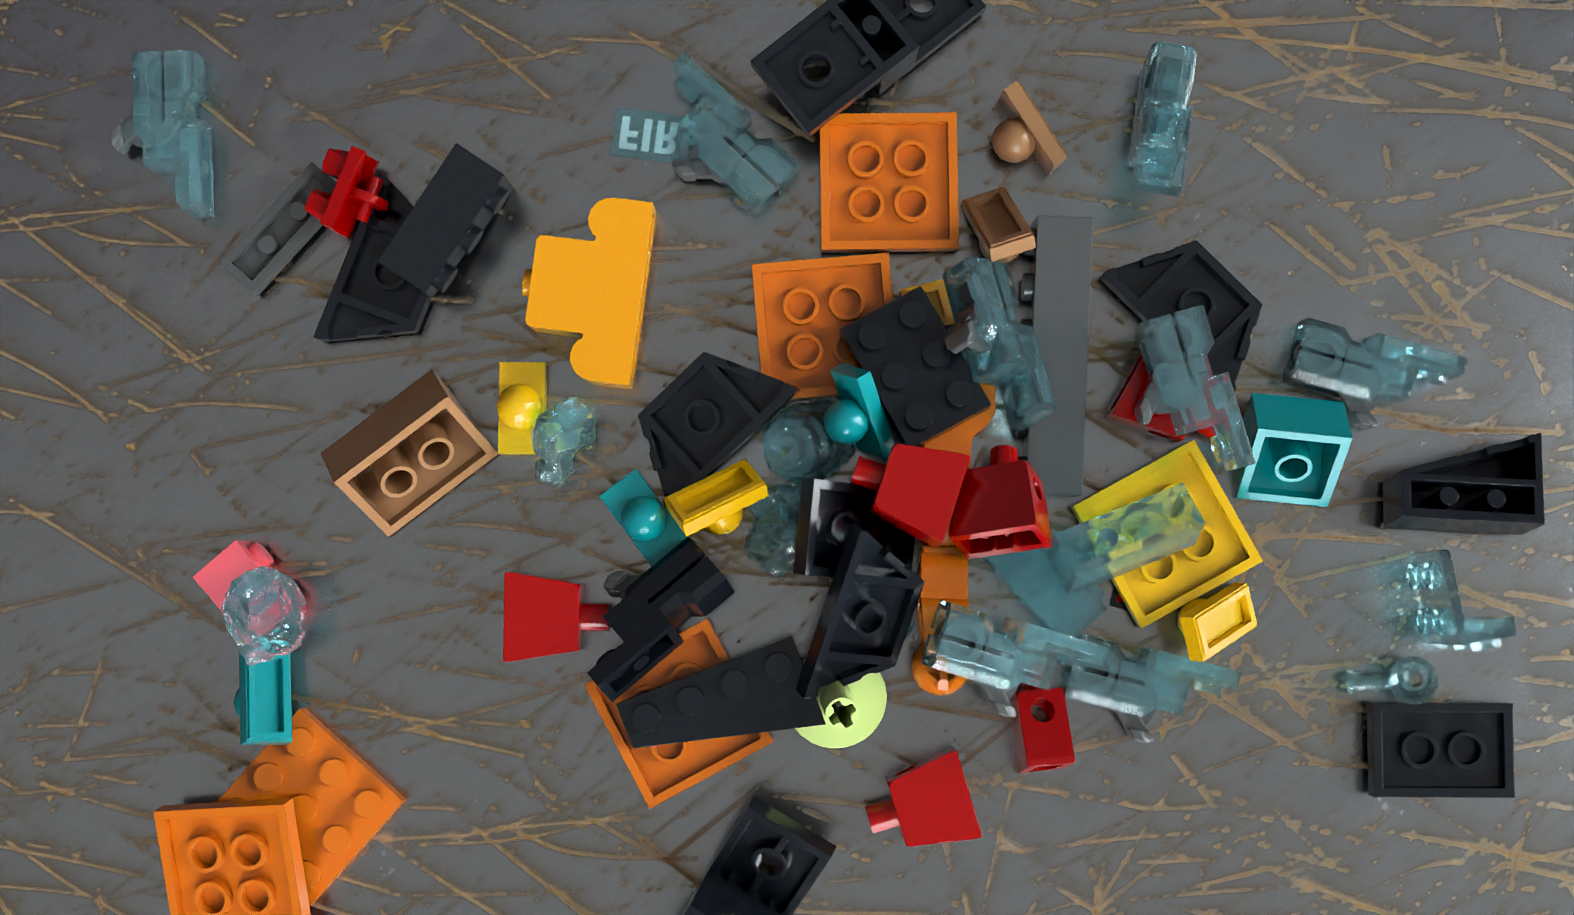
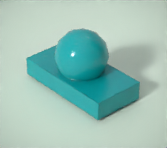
(858, 413)
(643, 517)
(265, 702)

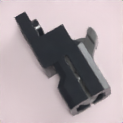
(652, 610)

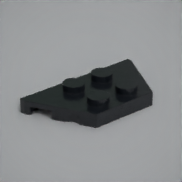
(1188, 279)
(367, 295)
(707, 418)
(862, 615)

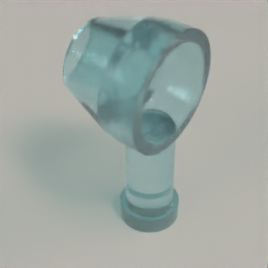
(1395, 681)

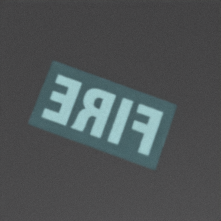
(649, 136)

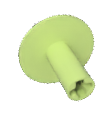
(856, 719)

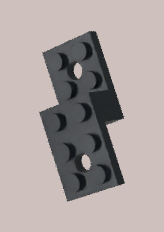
(864, 48)
(746, 883)

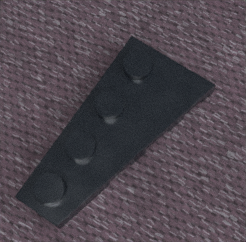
(725, 700)

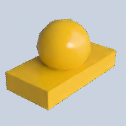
(519, 403)
(717, 500)
(1216, 621)

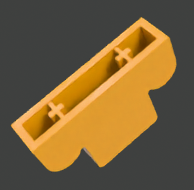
(596, 290)

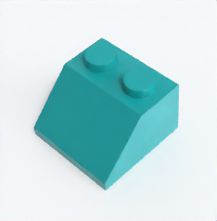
(1295, 449)

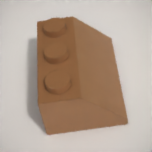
(408, 453)

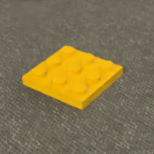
(1217, 555)

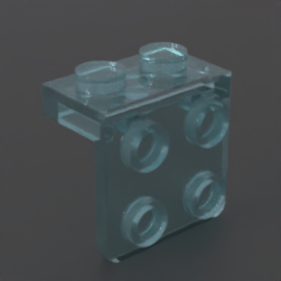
(1441, 610)

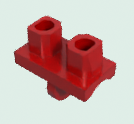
(353, 194)

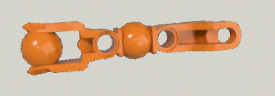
(945, 567)

